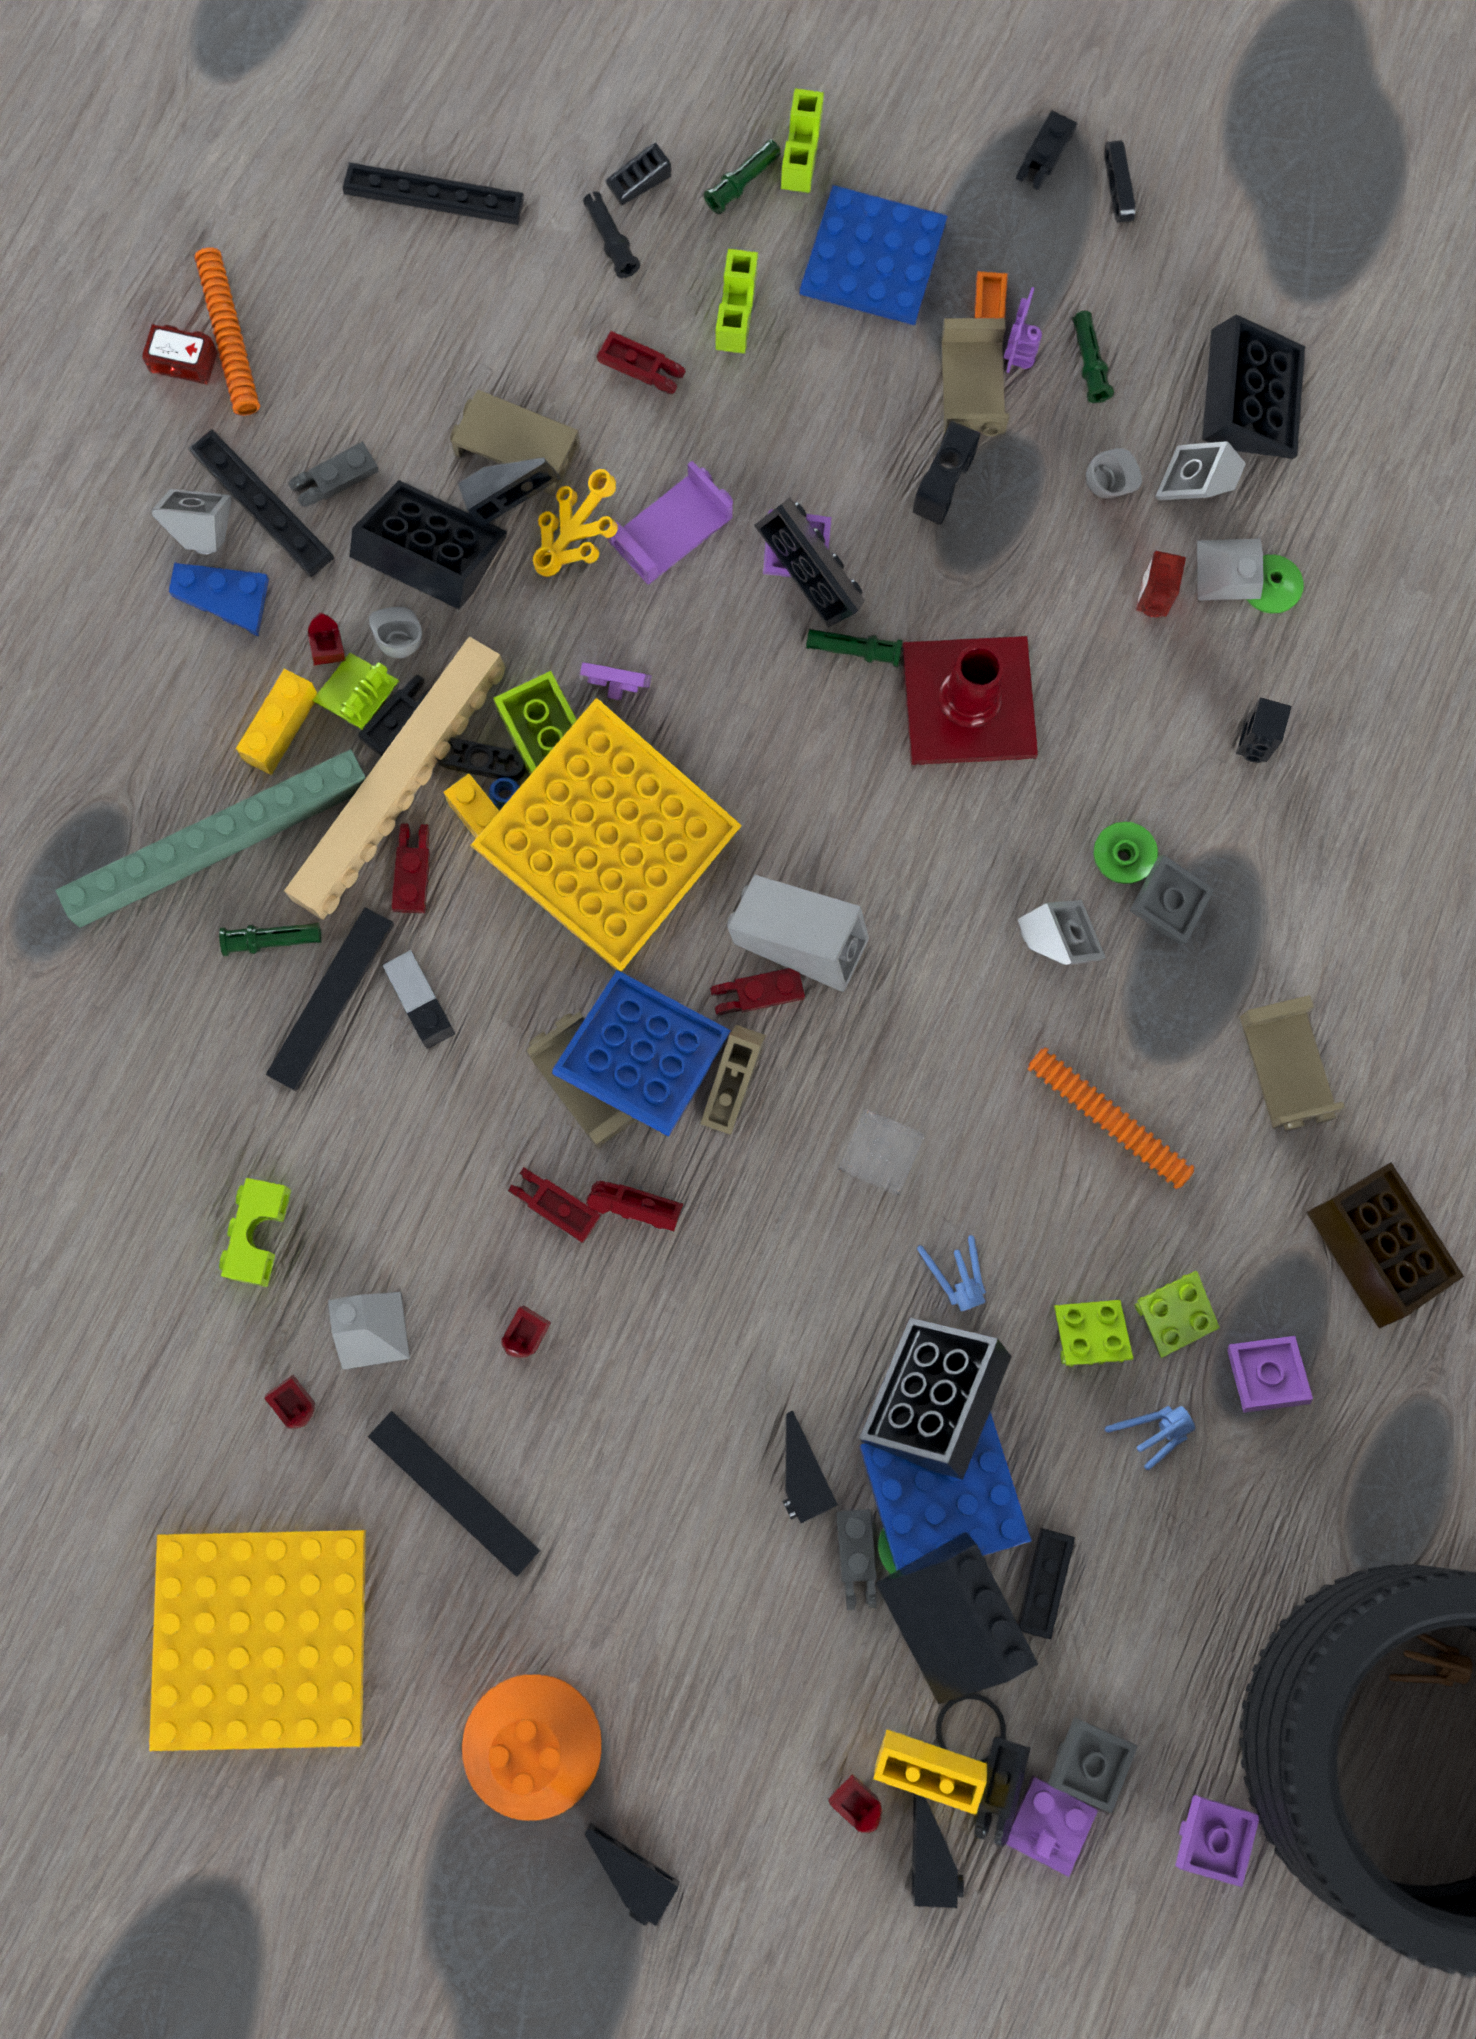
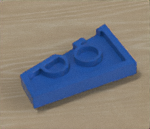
(226, 593)

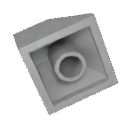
(1201, 471)
(195, 518)
(1229, 569)
(1062, 933)
(369, 1329)

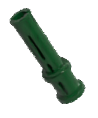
(733, 183)
(1094, 368)
(869, 648)
(253, 939)

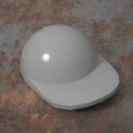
(1113, 474)
(396, 631)

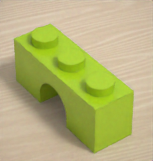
(802, 140)
(737, 301)
(257, 1203)

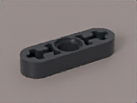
(1119, 181)
(503, 756)

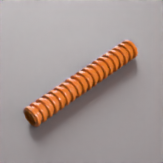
(227, 331)
(1111, 1118)

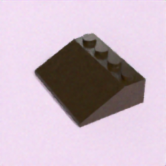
(1385, 1245)

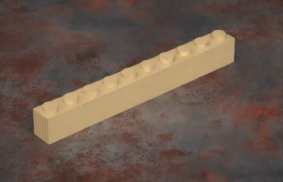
(396, 779)

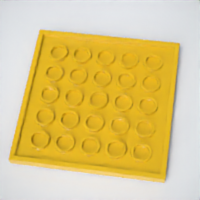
(606, 835)
(258, 1640)

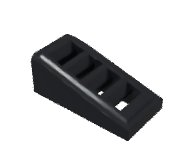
(643, 160)

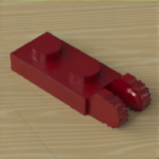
(639, 362)
(411, 872)
(760, 991)
(634, 1204)
(558, 1206)

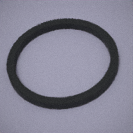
(949, 1704)

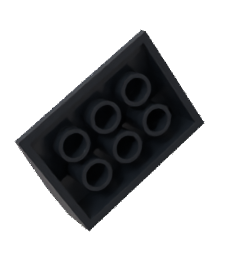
(1253, 389)
(426, 544)
(810, 562)
(936, 1396)
(956, 1621)

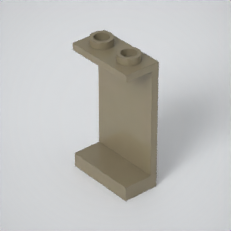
(974, 374)
(514, 435)
(1289, 1064)
(595, 1117)

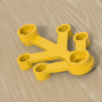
(572, 526)

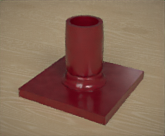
(969, 700)

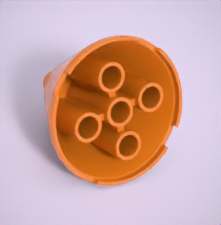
(531, 1747)

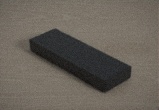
(1045, 1583)

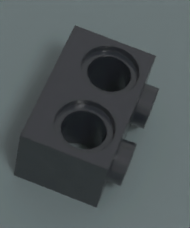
(1263, 730)

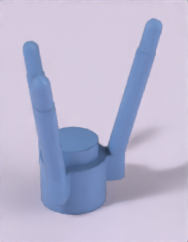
(970, 1291)
(1174, 1426)

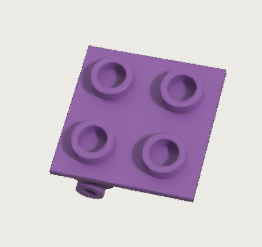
(1023, 339)

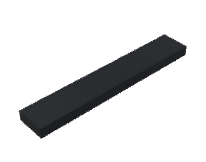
(433, 193)
(261, 503)
(330, 999)
(454, 1493)

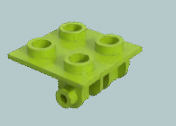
(356, 690)
(1178, 1313)
(1093, 1333)

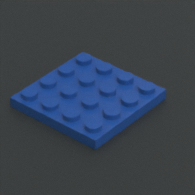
(873, 255)
(641, 1052)
(930, 1508)

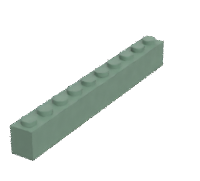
(211, 839)

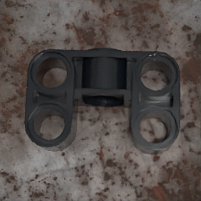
(939, 483)

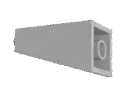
(800, 930)

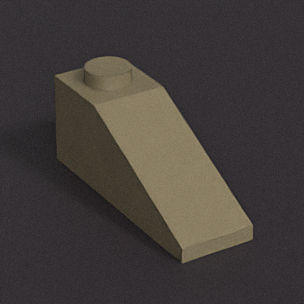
(733, 1079)

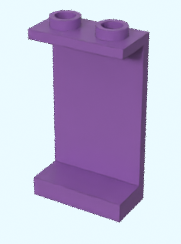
(673, 524)

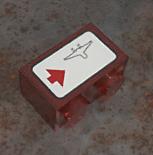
(179, 354)
(1160, 584)

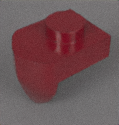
(325, 640)
(524, 1333)
(291, 1403)
(857, 1805)

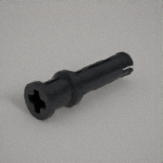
(616, 244)

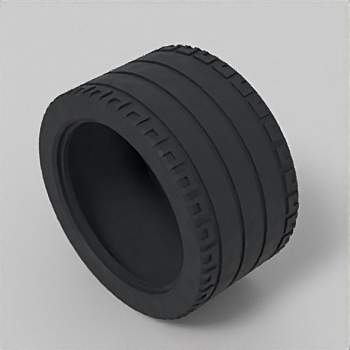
(1293, 1743)

